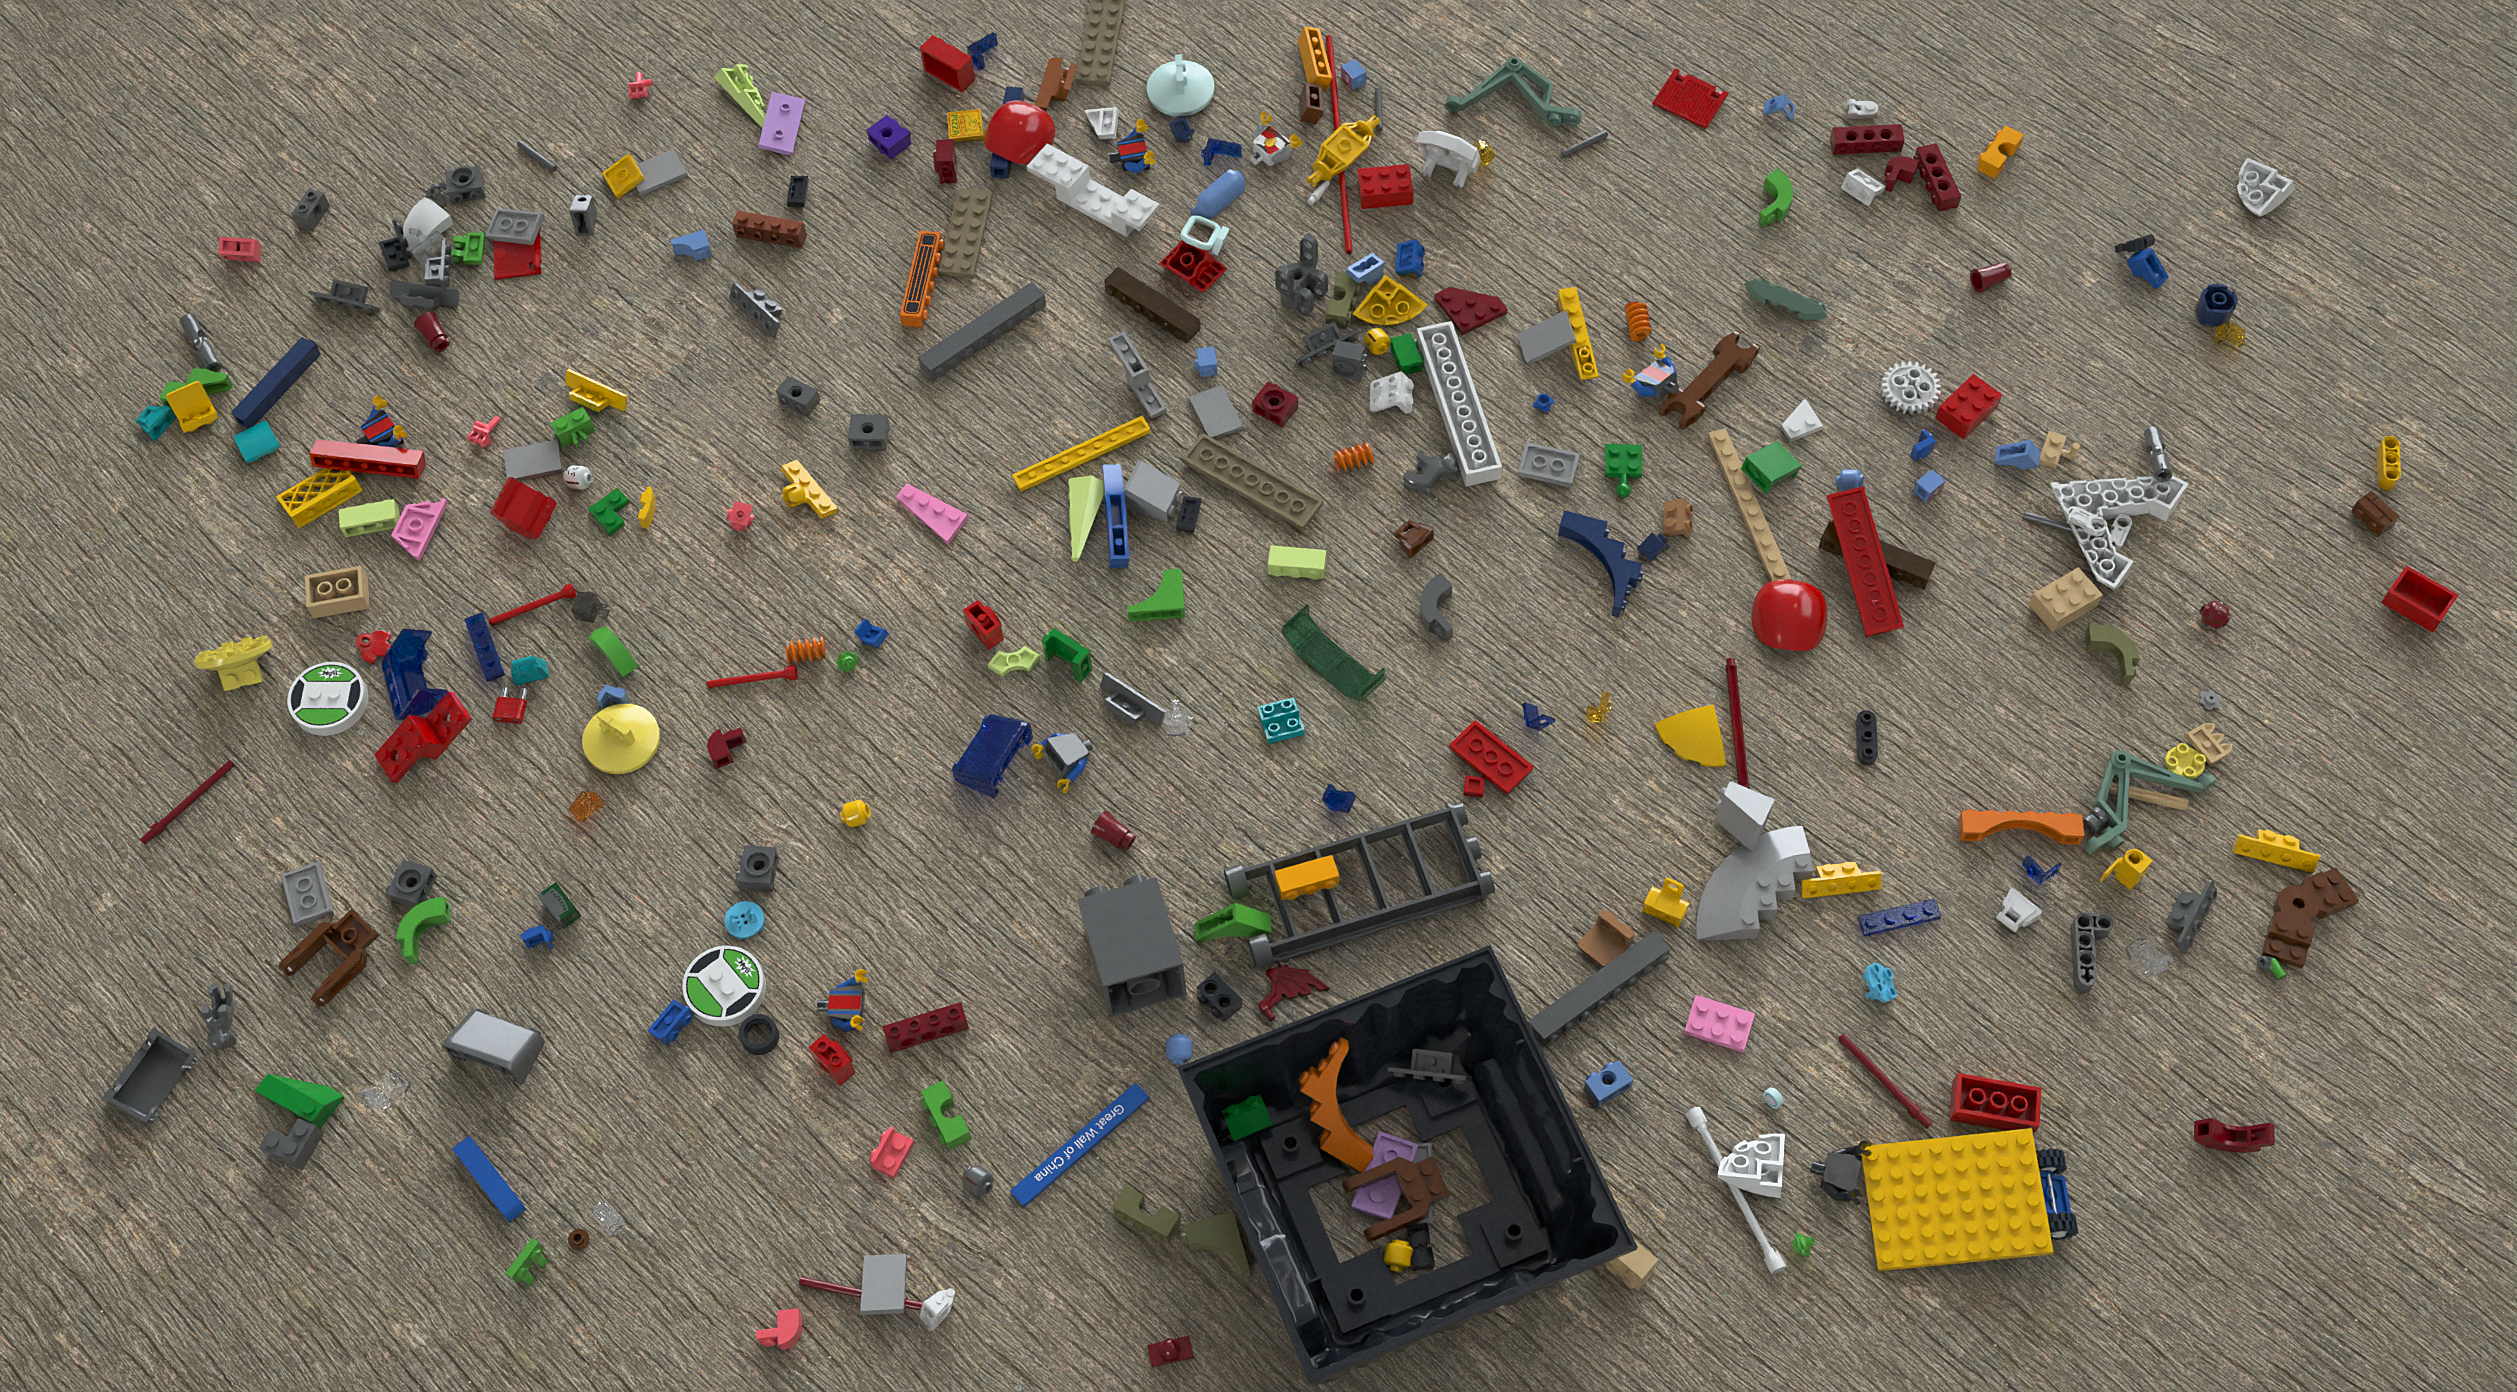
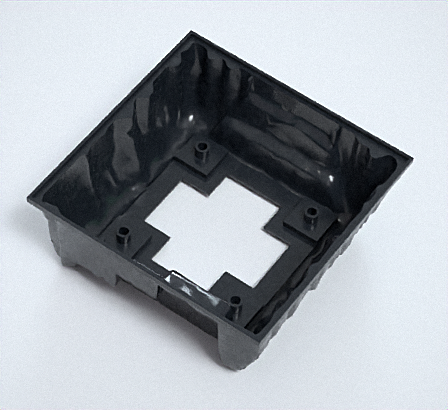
(1509, 1114)

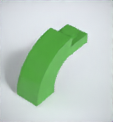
(613, 650)

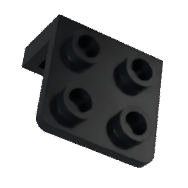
(395, 250)

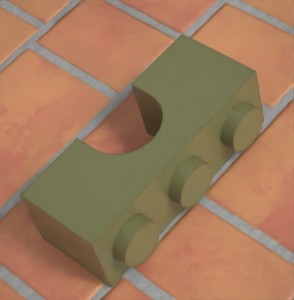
(1341, 309)
(1160, 1225)

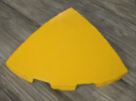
(1389, 304)
(1694, 736)

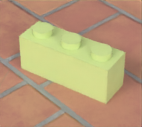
(369, 518)
(1297, 562)

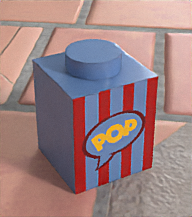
(1353, 74)
(1929, 486)

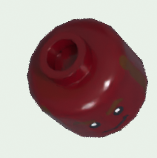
(2215, 614)

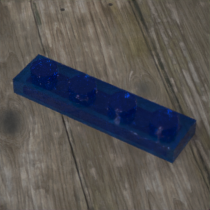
(484, 647)
(1899, 917)

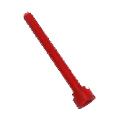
(567, 592)
(789, 673)

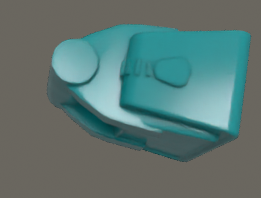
(155, 420)
(528, 670)

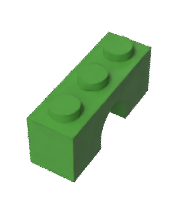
(953, 1130)

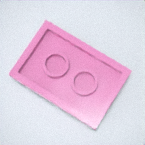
(1719, 1023)

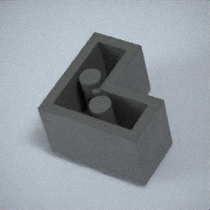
(294, 1148)

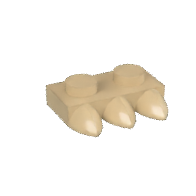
(2208, 743)

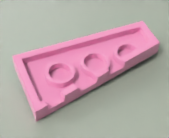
(936, 514)

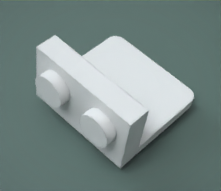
(1391, 391)

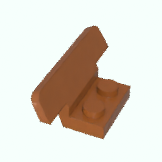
(1055, 83)

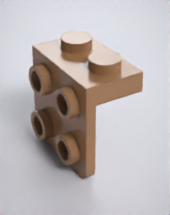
(1606, 939)

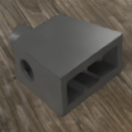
(583, 208)

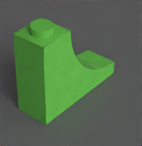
(1164, 603)
(1233, 921)

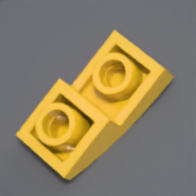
(648, 504)

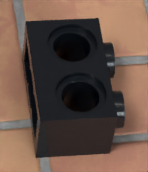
(1223, 994)

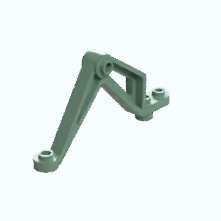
(1513, 71)
(2125, 766)

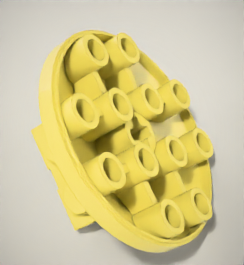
(236, 662)
(621, 738)

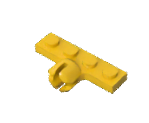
(805, 490)

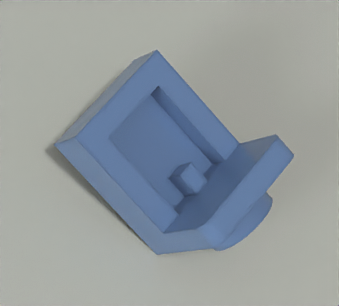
(612, 694)

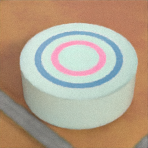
(1773, 1098)

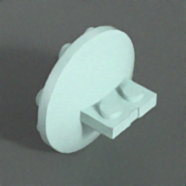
(1180, 87)

